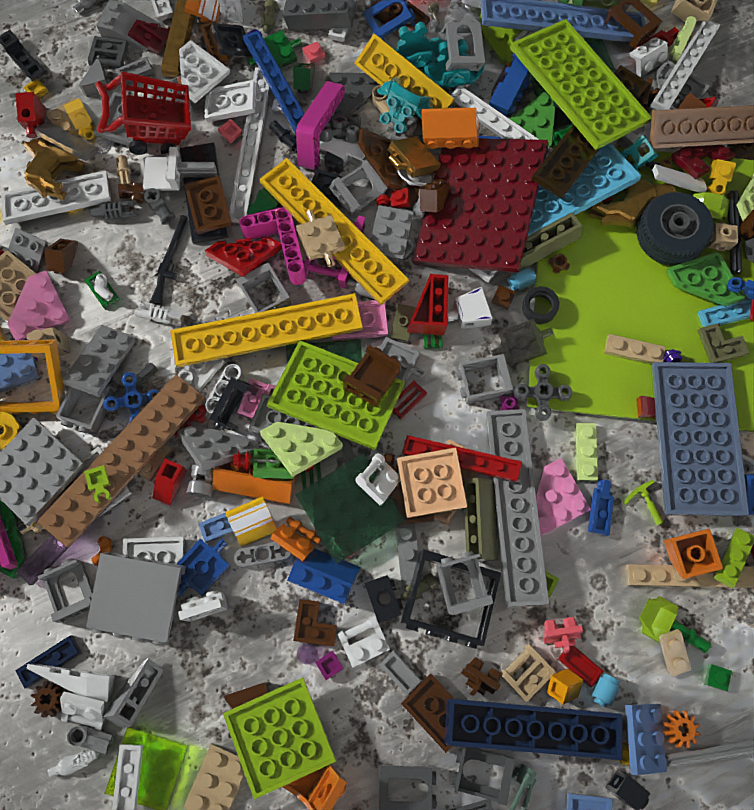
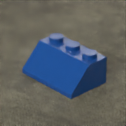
(324, 576)

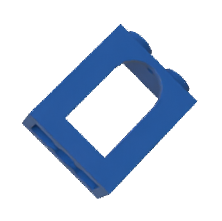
(404, 18)

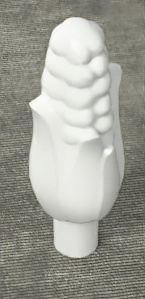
(73, 763)

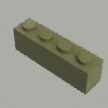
(551, 239)
(480, 519)

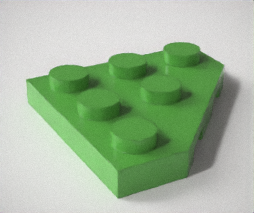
(537, 117)
(706, 278)

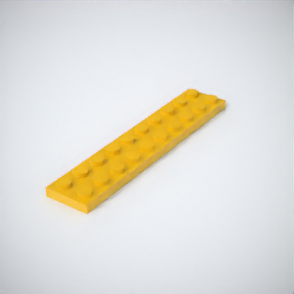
(360, 255)
(265, 330)

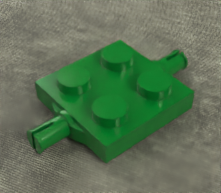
(281, 49)

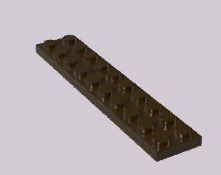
(574, 151)

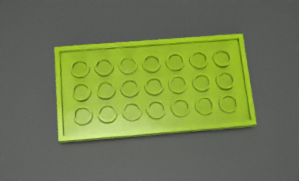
(580, 83)

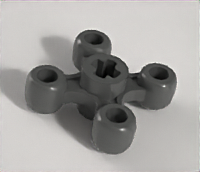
(341, 128)
(542, 400)

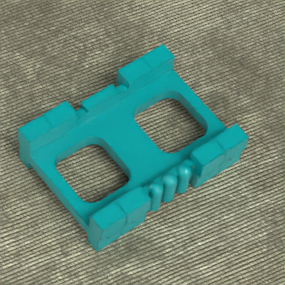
(633, 150)

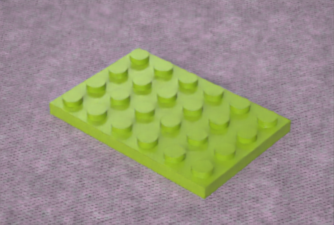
(315, 394)

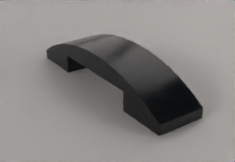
(21, 56)

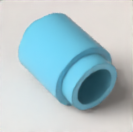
(522, 279)
(606, 690)

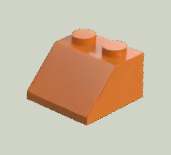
(693, 553)

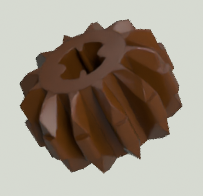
(41, 699)

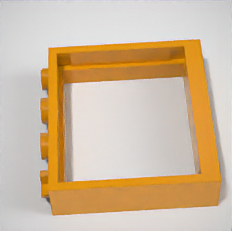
(50, 349)

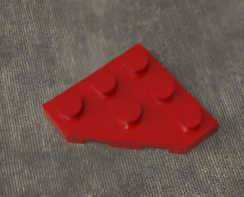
(244, 254)

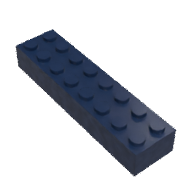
(533, 729)

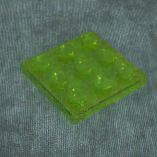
(159, 768)

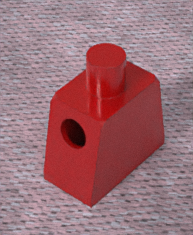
(30, 112)

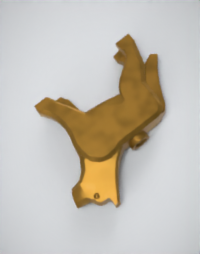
(47, 165)
(630, 210)

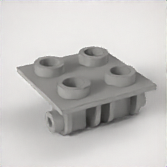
(27, 248)

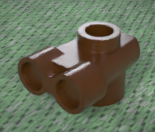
(134, 192)

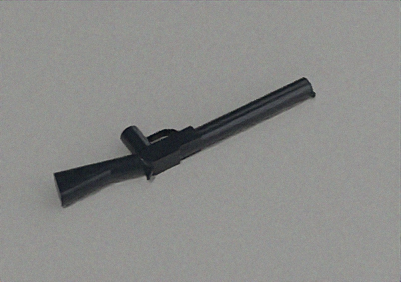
(163, 272)

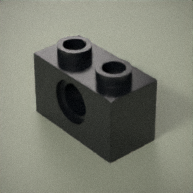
(384, 611)
(628, 790)

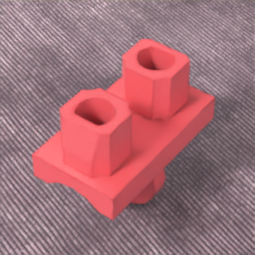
(564, 636)

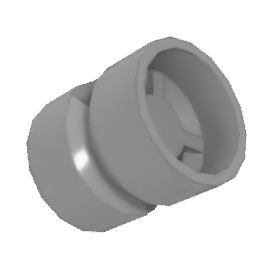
(197, 487)

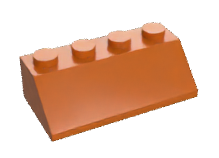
(229, 479)

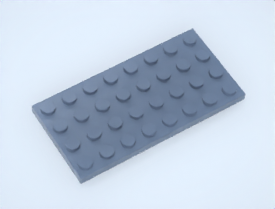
(699, 440)

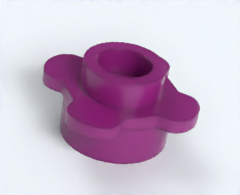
(504, 402)

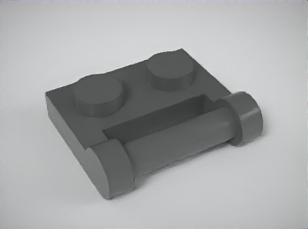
(108, 47)

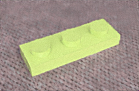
(586, 452)

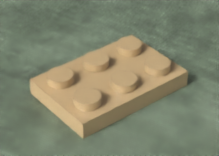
(216, 781)

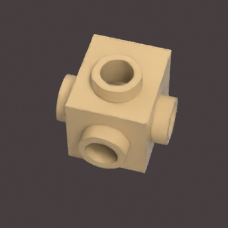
(724, 237)

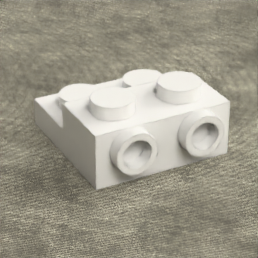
(199, 608)

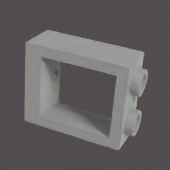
(258, 276)
(503, 375)
(69, 403)

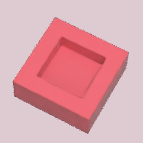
(313, 52)
(230, 131)

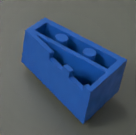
(511, 88)

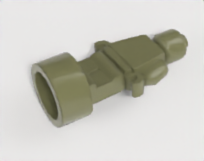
(268, 18)
(427, 583)

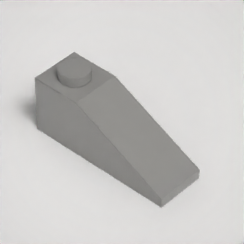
(133, 694)

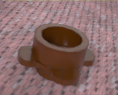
(560, 258)

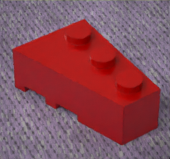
(432, 308)

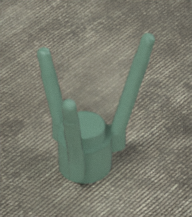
(527, 779)

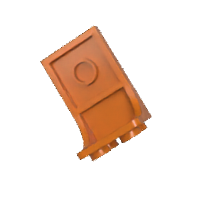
(319, 788)

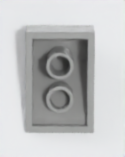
(119, 19)

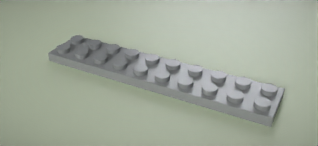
(517, 513)

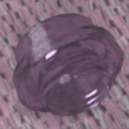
(307, 653)

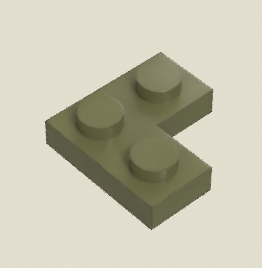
(717, 348)

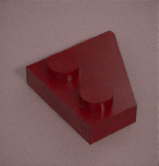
(149, 35)

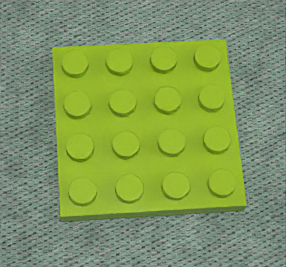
(279, 738)

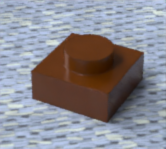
(503, 297)

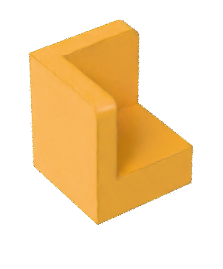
(564, 686)

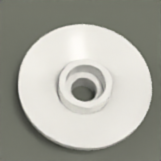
(418, 181)

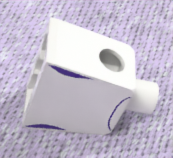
(471, 310)

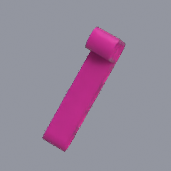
(314, 122)
(277, 222)

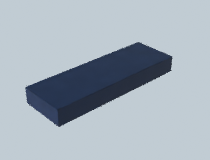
(54, 656)

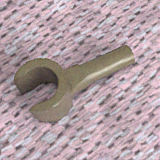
(433, 8)

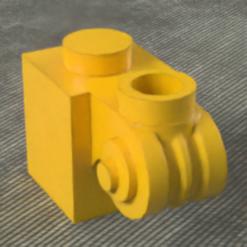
(80, 118)
(720, 173)

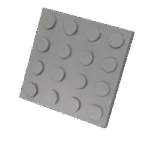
(35, 471)

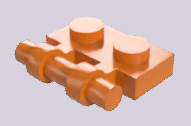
(292, 541)

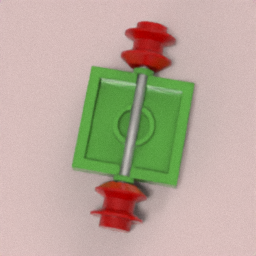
(264, 464)

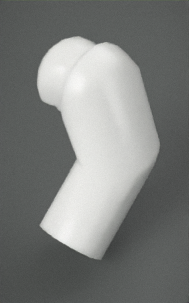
(101, 287)

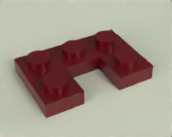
(690, 158)

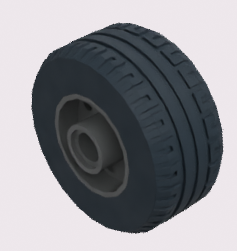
(675, 228)

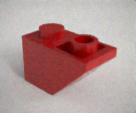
(168, 481)

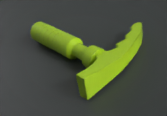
(650, 504)

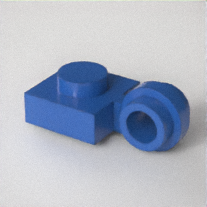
(747, 287)

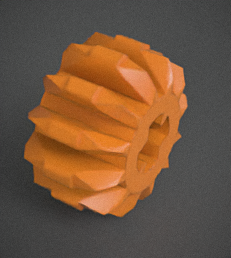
(685, 721)

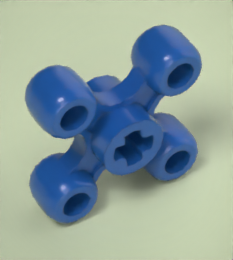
(131, 391)

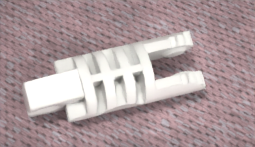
(159, 314)

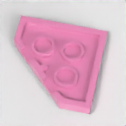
(37, 307)
(558, 497)

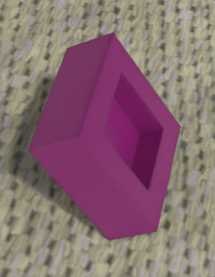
(329, 665)

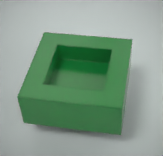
(718, 677)

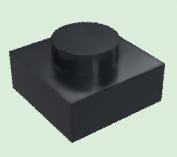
(333, 162)

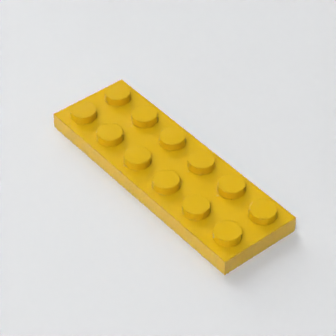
(385, 63)

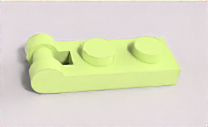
(683, 39)

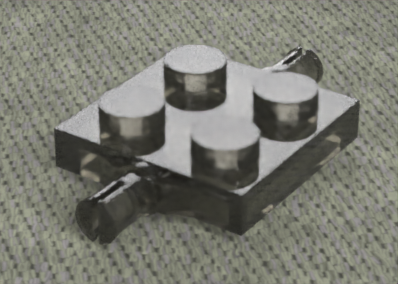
(522, 342)

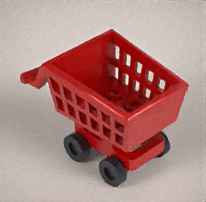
(148, 118)

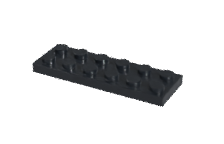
(201, 153)

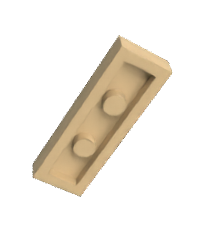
(634, 349)

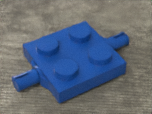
(203, 567)

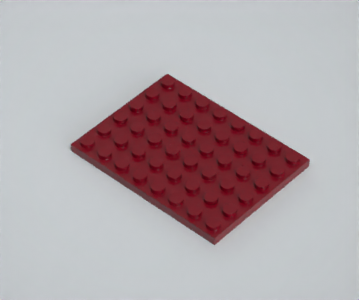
(485, 207)

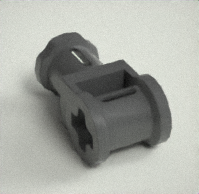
(159, 206)

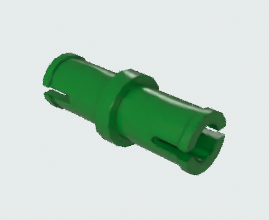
(691, 637)

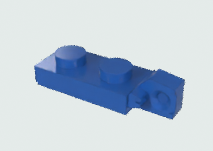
(601, 509)

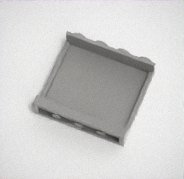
(134, 597)

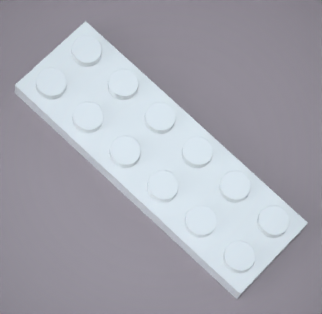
(81, 193)

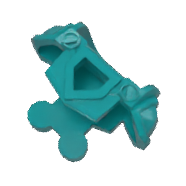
(417, 47)
(446, 79)
(402, 104)

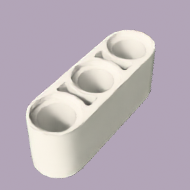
(221, 384)

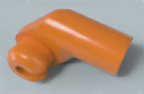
(105, 545)

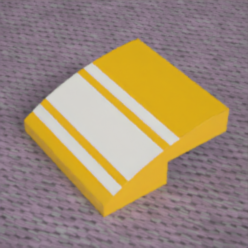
(251, 521)

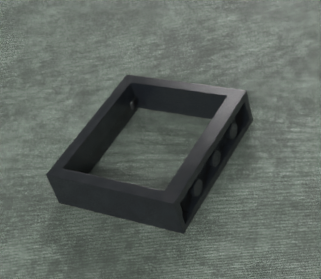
(485, 614)

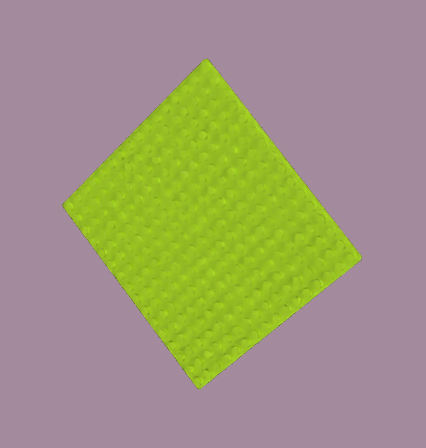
(630, 295)

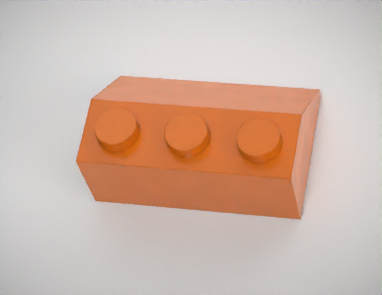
(450, 127)

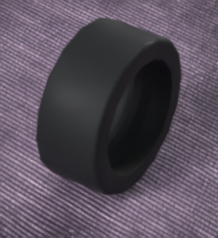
(542, 292)

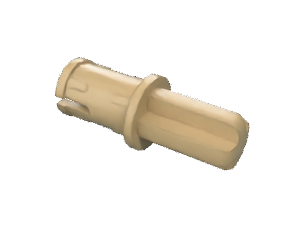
(123, 169)

